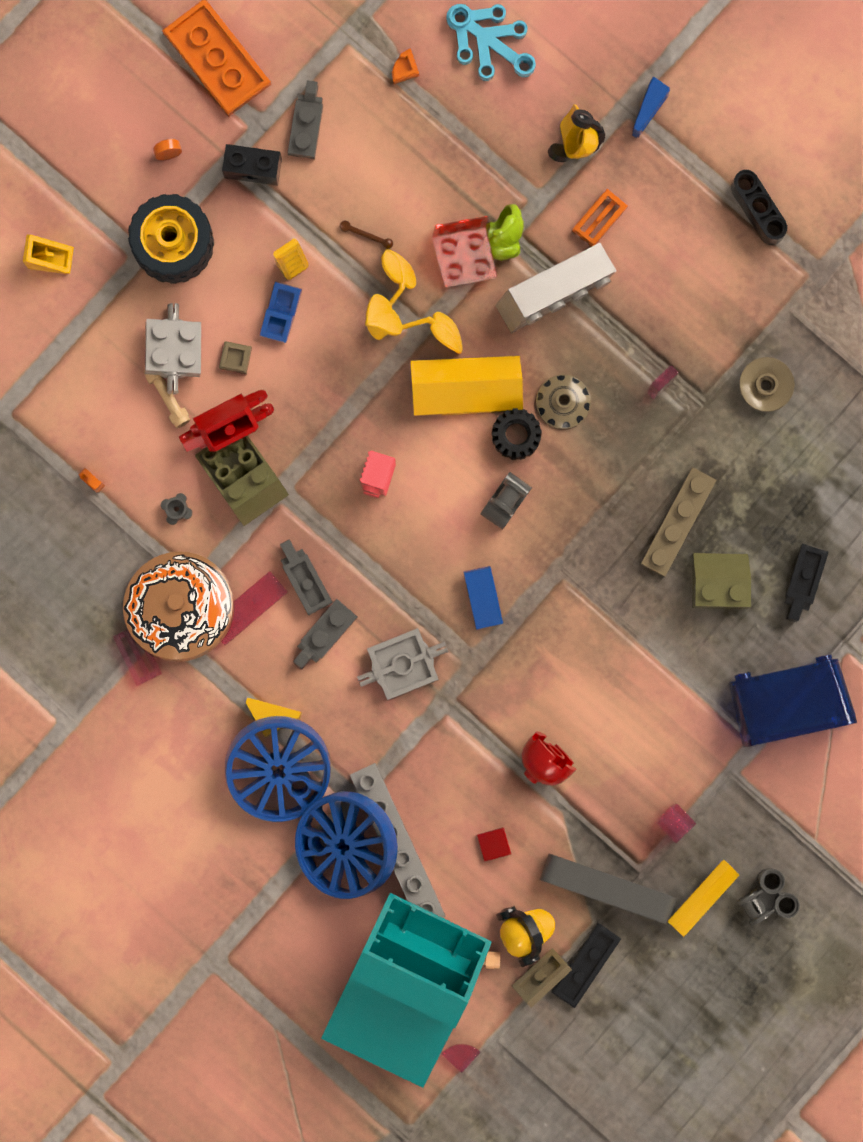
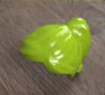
(506, 233)

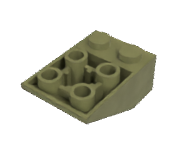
(243, 478)

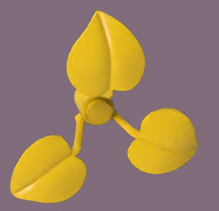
(384, 320)

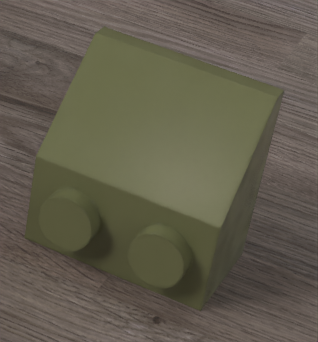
(721, 581)

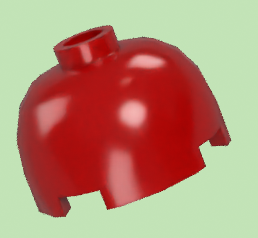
(545, 762)

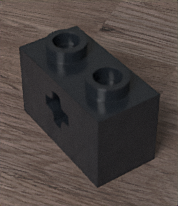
(252, 164)

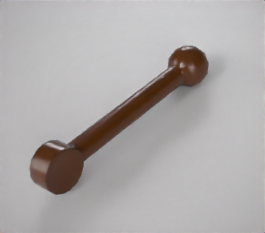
(345, 226)

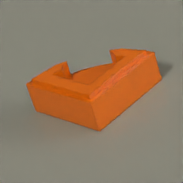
(404, 67)
(91, 480)

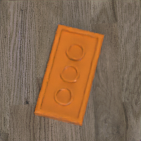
(216, 57)

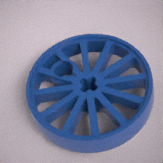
(291, 771)
(346, 845)

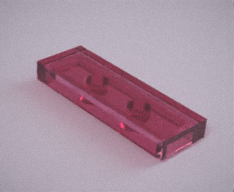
(254, 603)

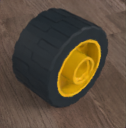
(165, 218)

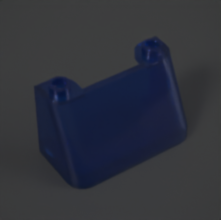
(791, 702)

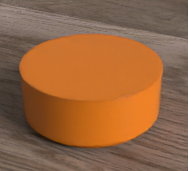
(167, 149)

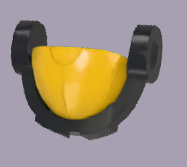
(580, 136)
(525, 932)

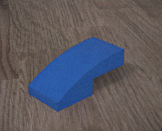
(281, 312)
(483, 597)

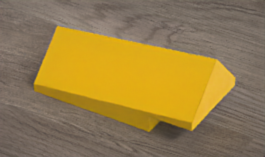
(467, 385)

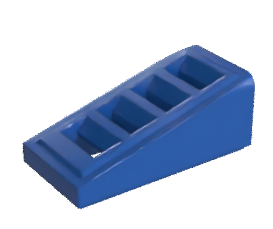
(654, 98)

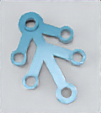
(487, 38)

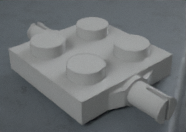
(172, 348)
(402, 664)

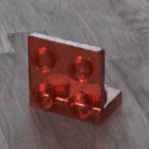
(464, 251)

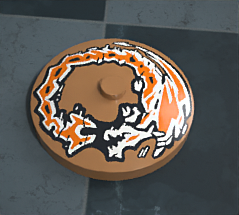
(178, 606)

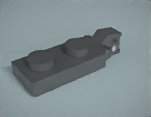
(306, 123)
(304, 579)
(325, 633)

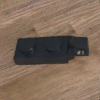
(804, 580)

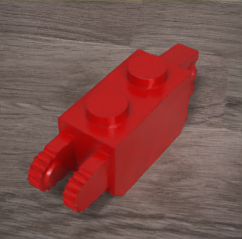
(227, 422)

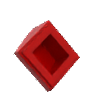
(494, 844)

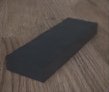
(586, 965)

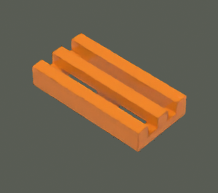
(585, 235)

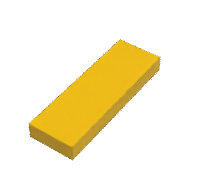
(703, 898)

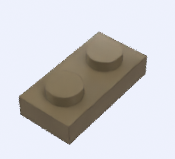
(541, 977)

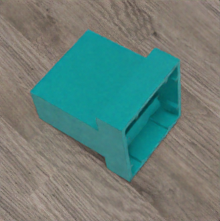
(407, 990)

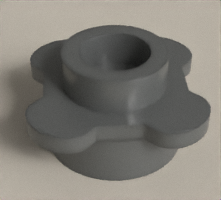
(178, 501)

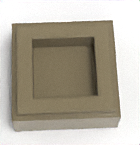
(235, 357)

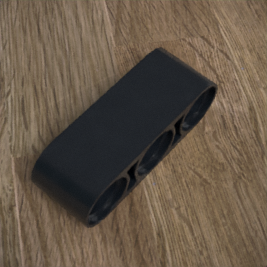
(759, 194)

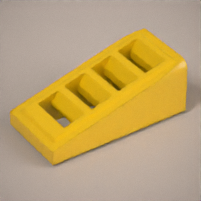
(290, 259)

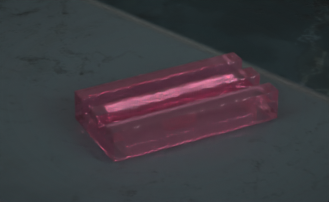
(147, 676)

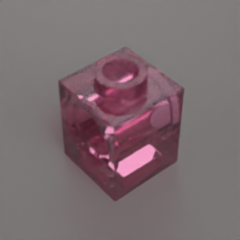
(675, 822)

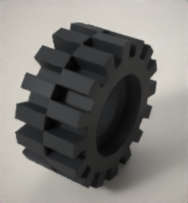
(516, 417)

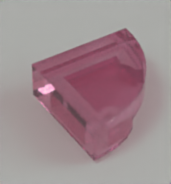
(461, 1055)

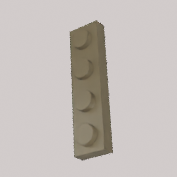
(678, 522)

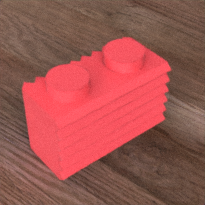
(377, 474)

